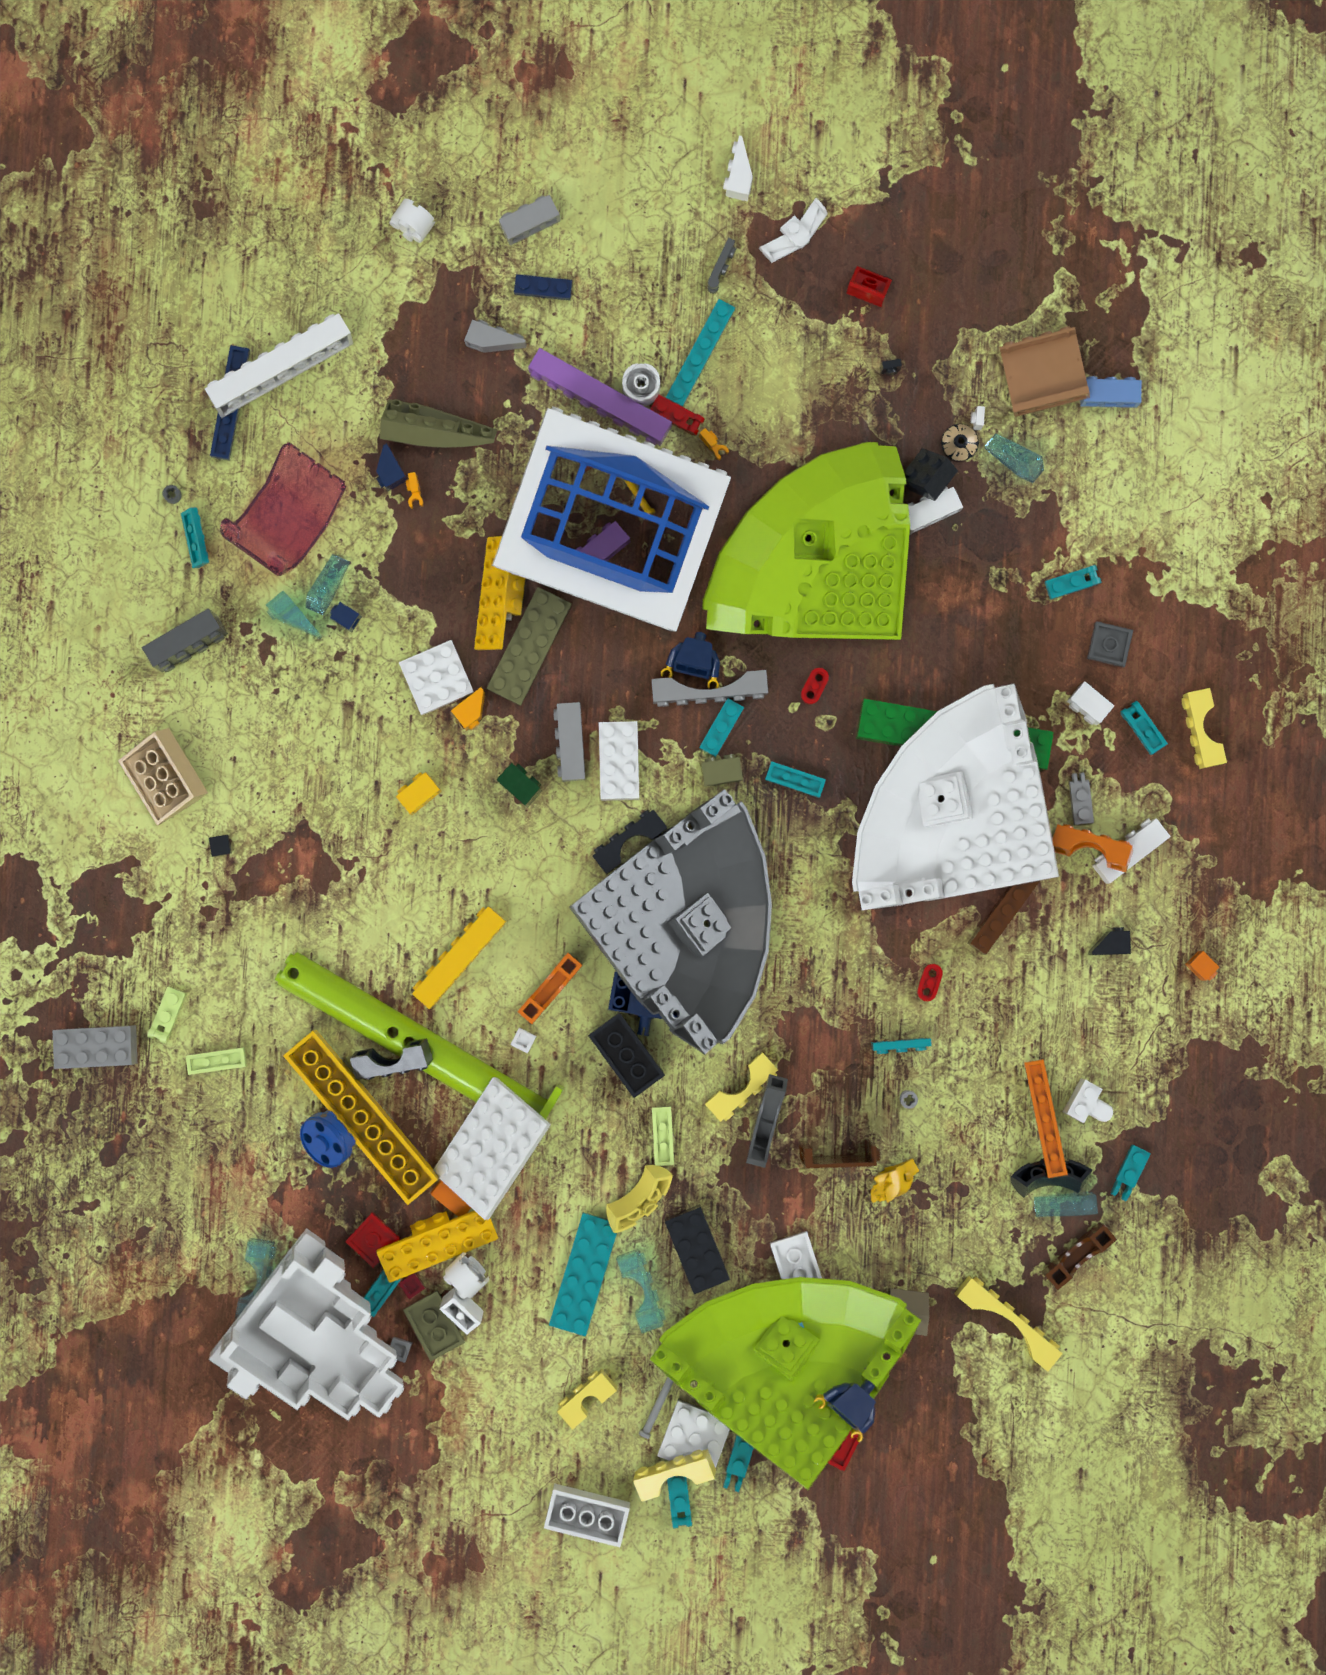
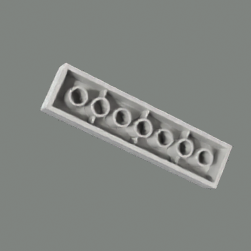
(279, 365)

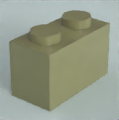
(721, 771)

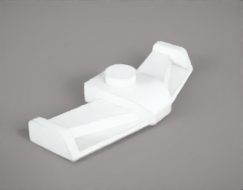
(796, 233)

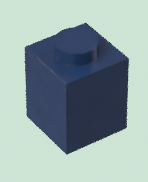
(345, 616)

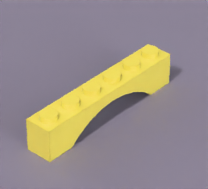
(1039, 1348)

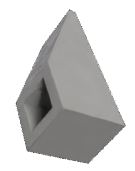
(491, 339)

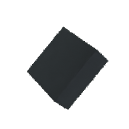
(220, 845)

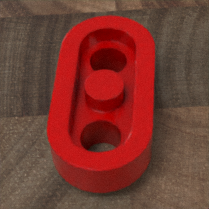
(814, 686)
(931, 983)

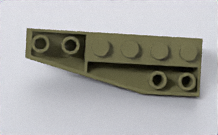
(431, 427)

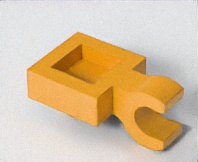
(709, 440)
(413, 486)

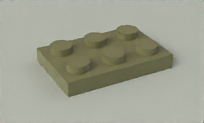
(433, 1327)

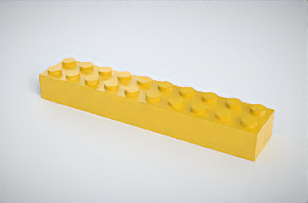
(362, 1116)

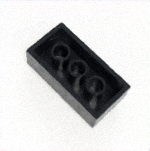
(626, 1055)
(697, 1249)

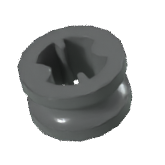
(176, 499)

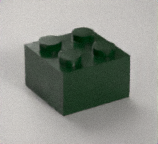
(519, 785)

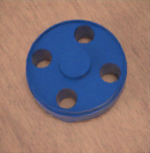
(326, 1139)

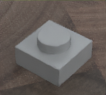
(402, 1348)

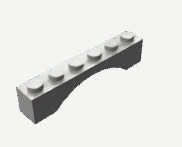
(669, 691)

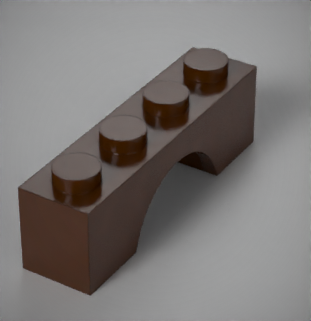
(1089, 1245)

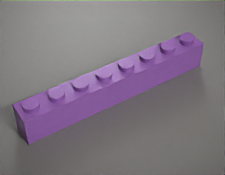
(599, 397)

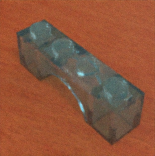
(259, 1255)
(632, 1266)

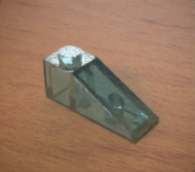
(1016, 458)
(326, 585)
(287, 612)
(1066, 1205)

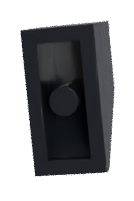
(1112, 943)

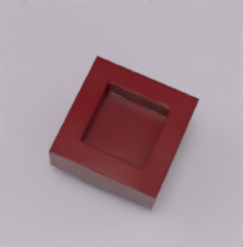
(412, 1285)

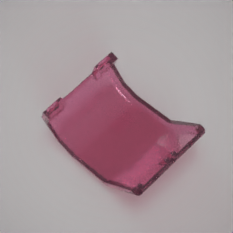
(287, 512)

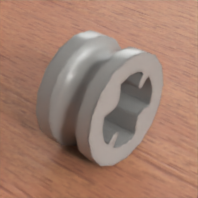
(912, 1103)

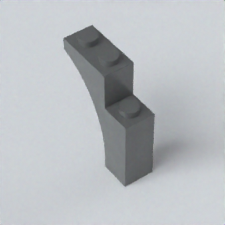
(766, 1120)

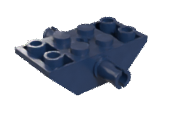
(624, 1001)

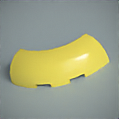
(640, 1200)

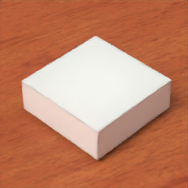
(523, 1040)

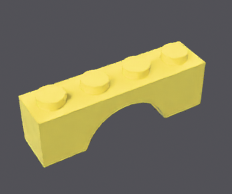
(1207, 751)
(723, 1104)
(695, 1466)

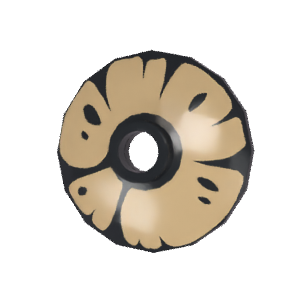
(958, 451)

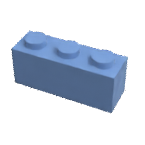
(1113, 392)

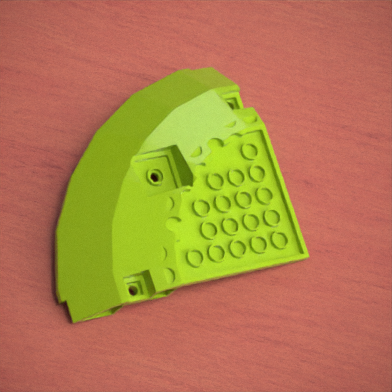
(840, 581)
(770, 1389)

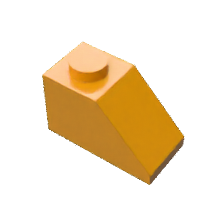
(470, 710)

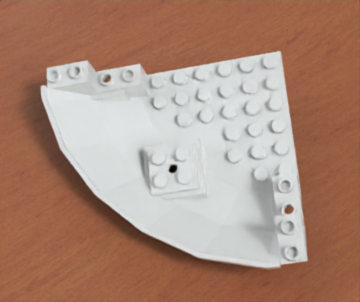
(984, 832)

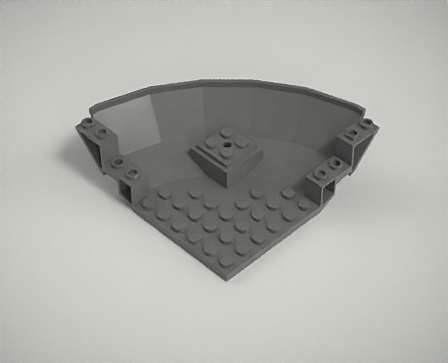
(654, 913)

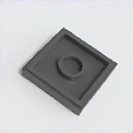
(1109, 644)

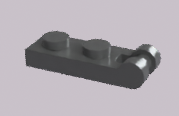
(721, 266)

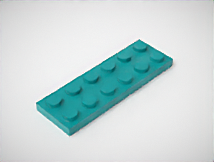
(583, 1275)

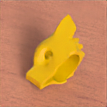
(893, 1181)

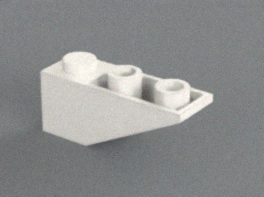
(740, 178)

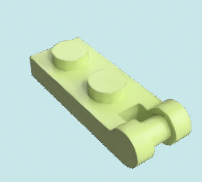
(167, 1014)

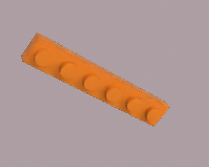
(1045, 1119)

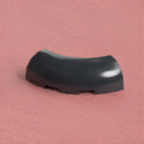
(1035, 1176)

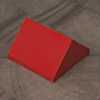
(868, 286)

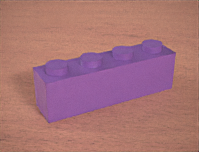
(606, 543)

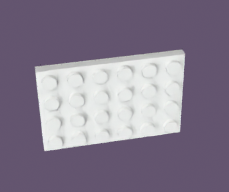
(491, 1148)

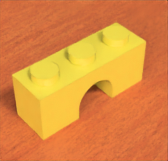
(598, 1386)

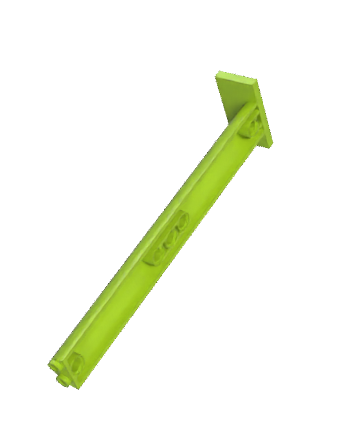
(375, 1018)

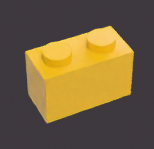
(418, 793)

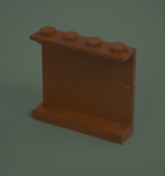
(870, 1158)

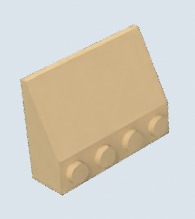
(162, 776)

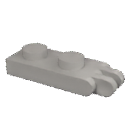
(1081, 800)

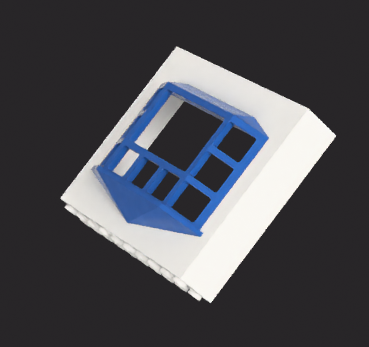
(589, 576)

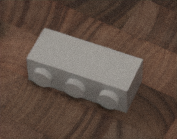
(529, 219)

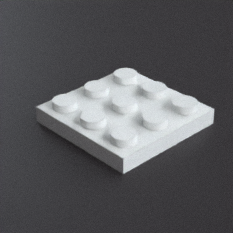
(436, 677)
(692, 1430)

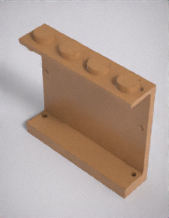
(1044, 371)

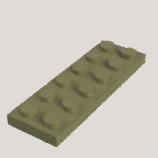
(529, 646)

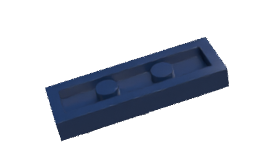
(543, 287)

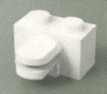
(1085, 1102)

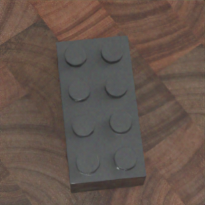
(185, 641)

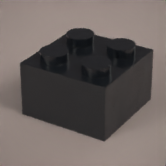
(929, 474)

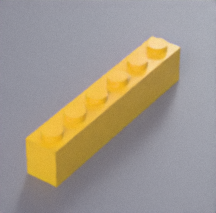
(460, 956)

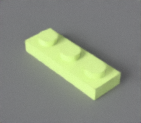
(216, 1061)
(662, 1136)

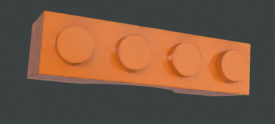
(1068, 840)
(550, 988)

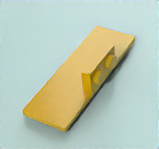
(499, 595)
(435, 1242)

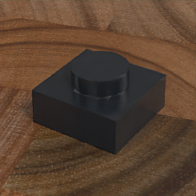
(890, 367)

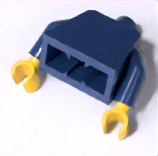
(694, 658)
(852, 1405)

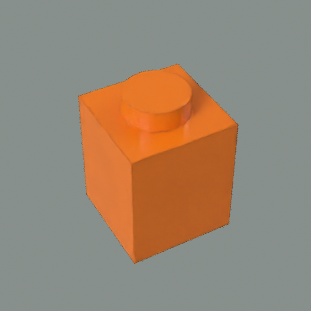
(1202, 966)

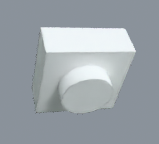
(977, 418)

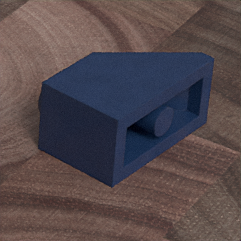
(389, 470)

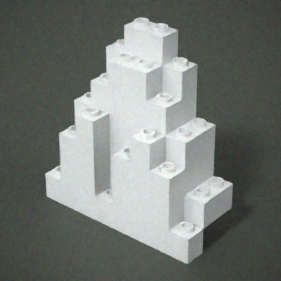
(310, 1337)

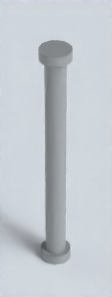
(656, 1409)

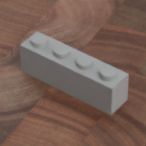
(570, 741)

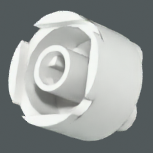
(412, 221)
(641, 374)
(466, 1276)

